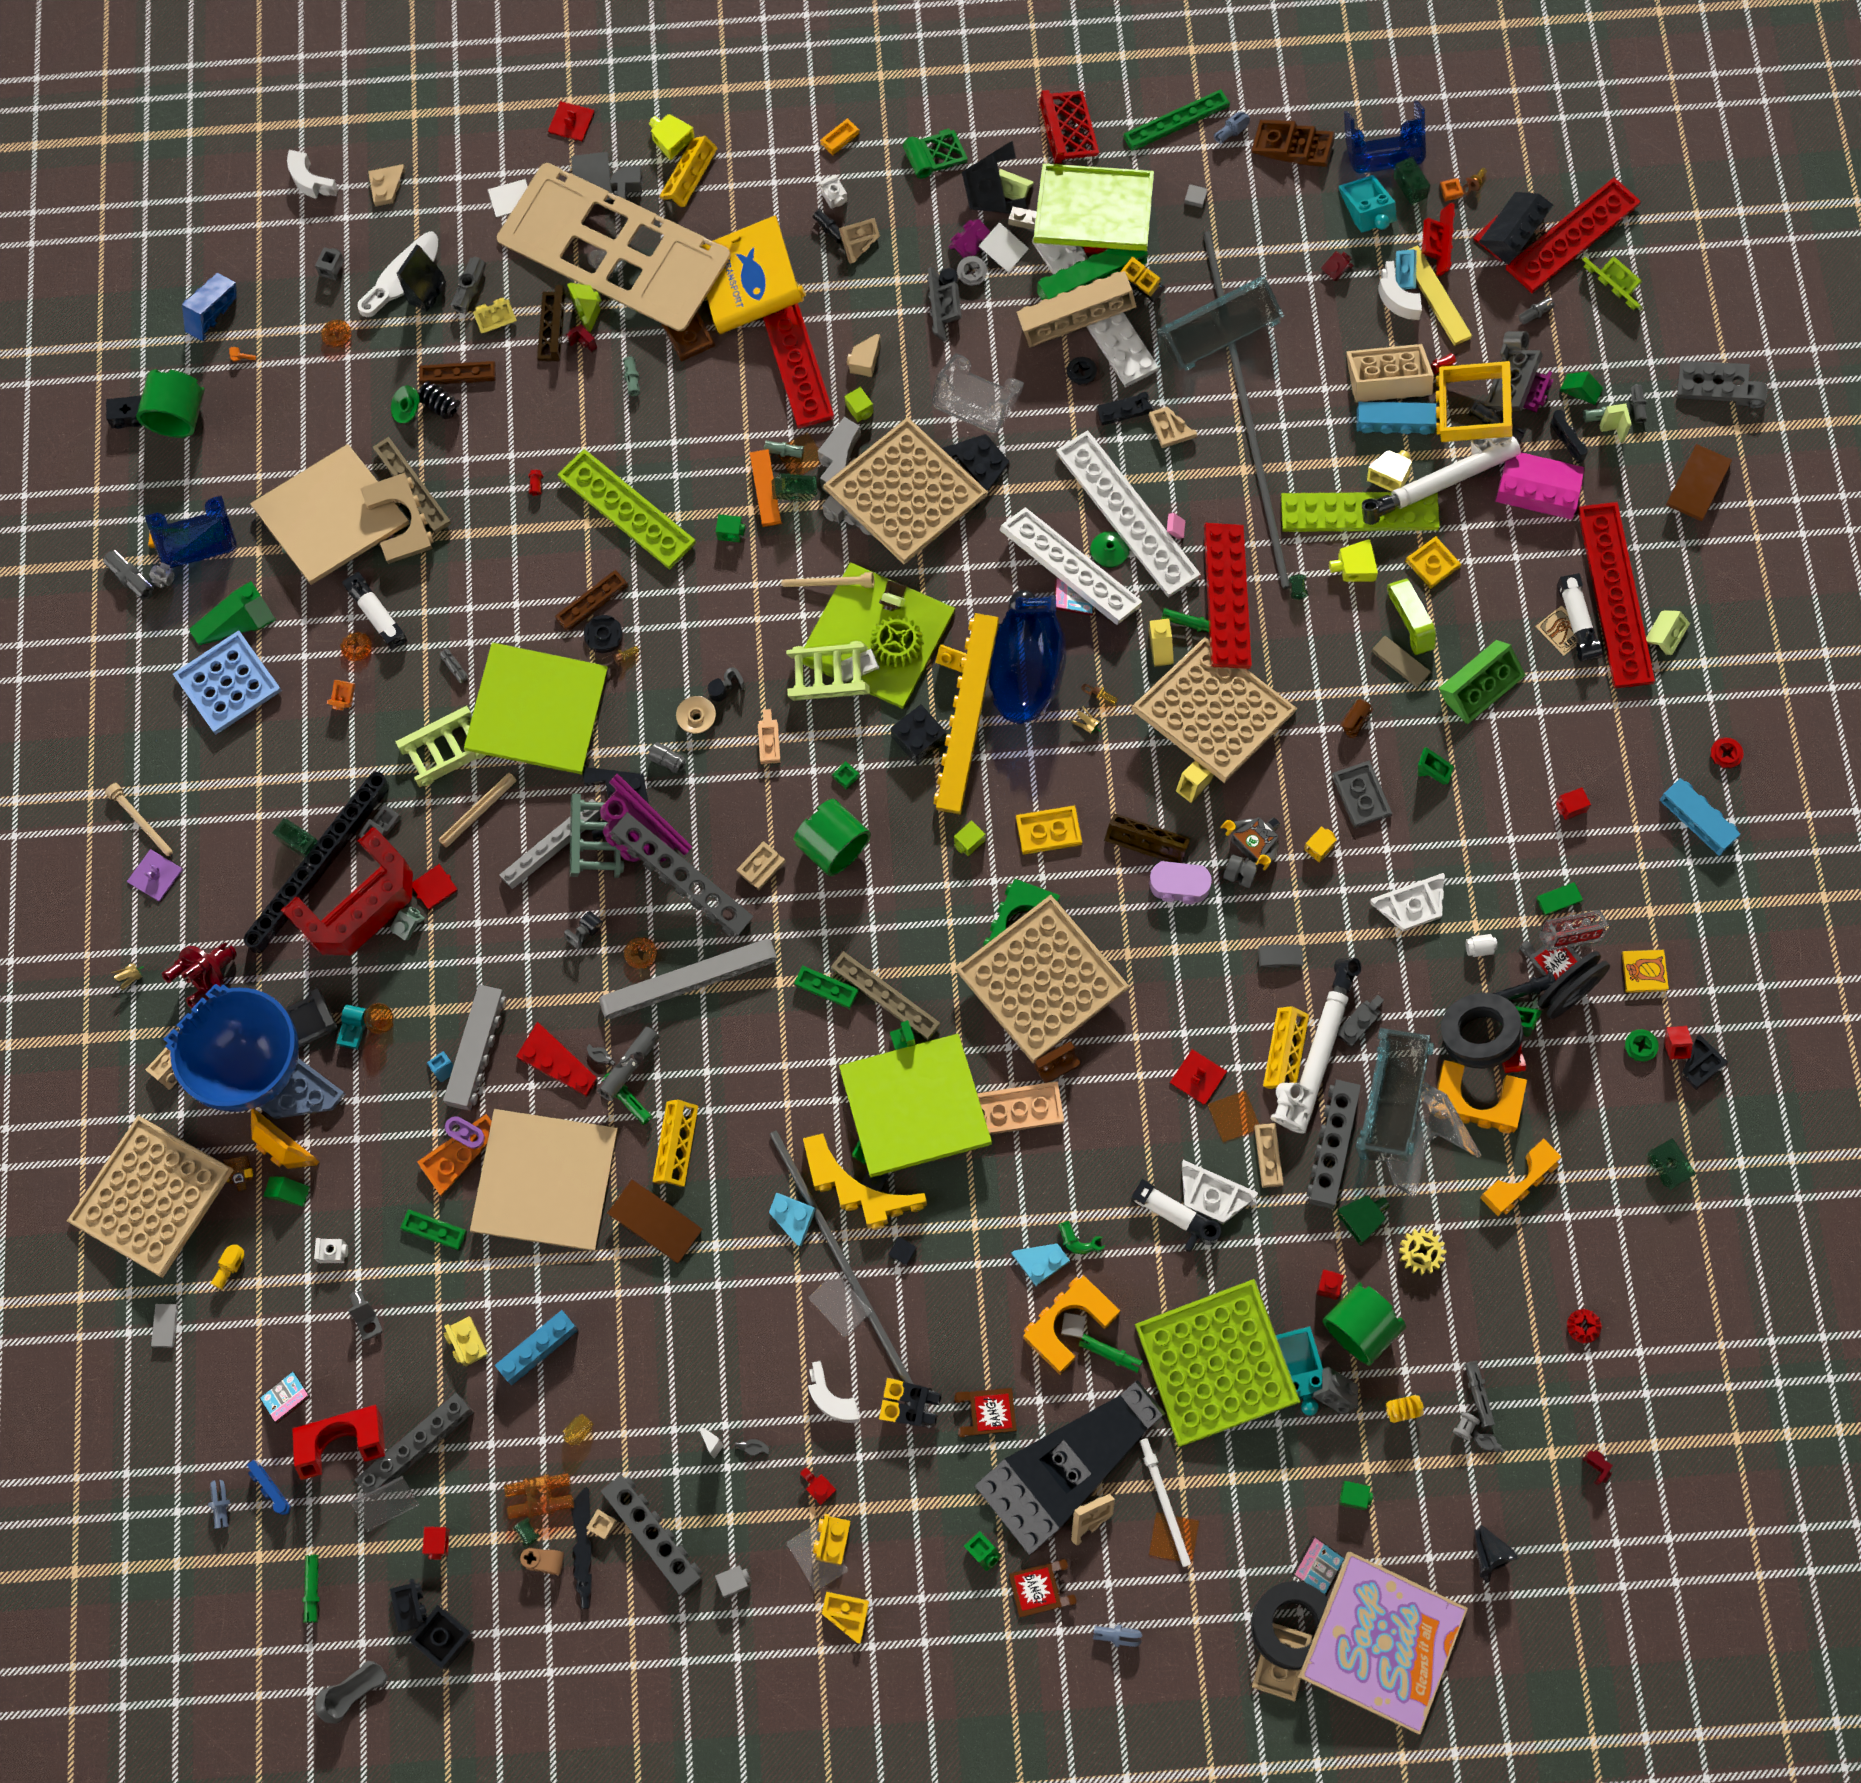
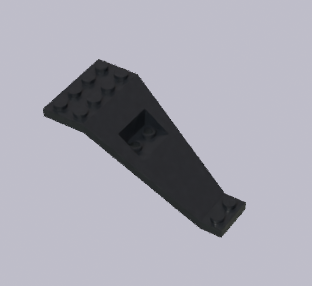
(1036, 1490)

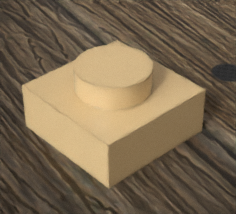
(601, 1524)

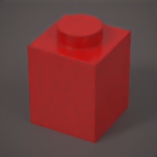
(1573, 803)
(1678, 1042)
(1330, 1284)

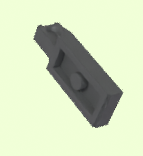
(1360, 1021)

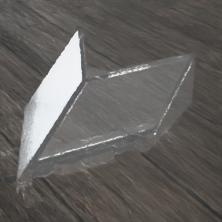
(1434, 1118)

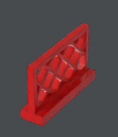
(1053, 124)

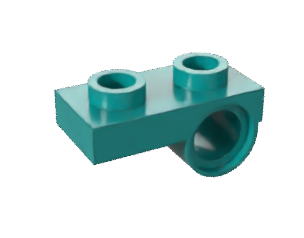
(352, 1027)

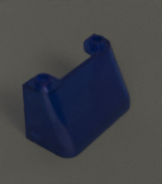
(193, 537)

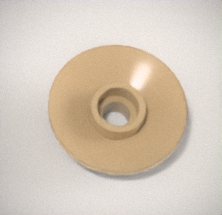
(695, 706)

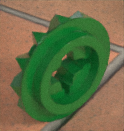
(1650, 1042)

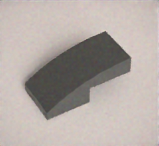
(383, 821)
(1280, 955)

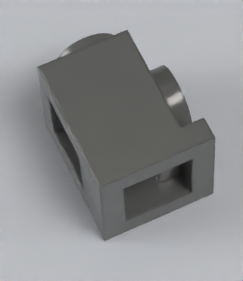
(329, 263)

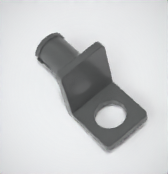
(363, 1315)

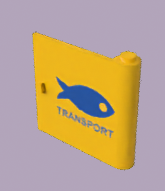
(756, 277)

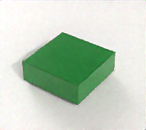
(846, 775)

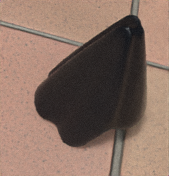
(1491, 1552)

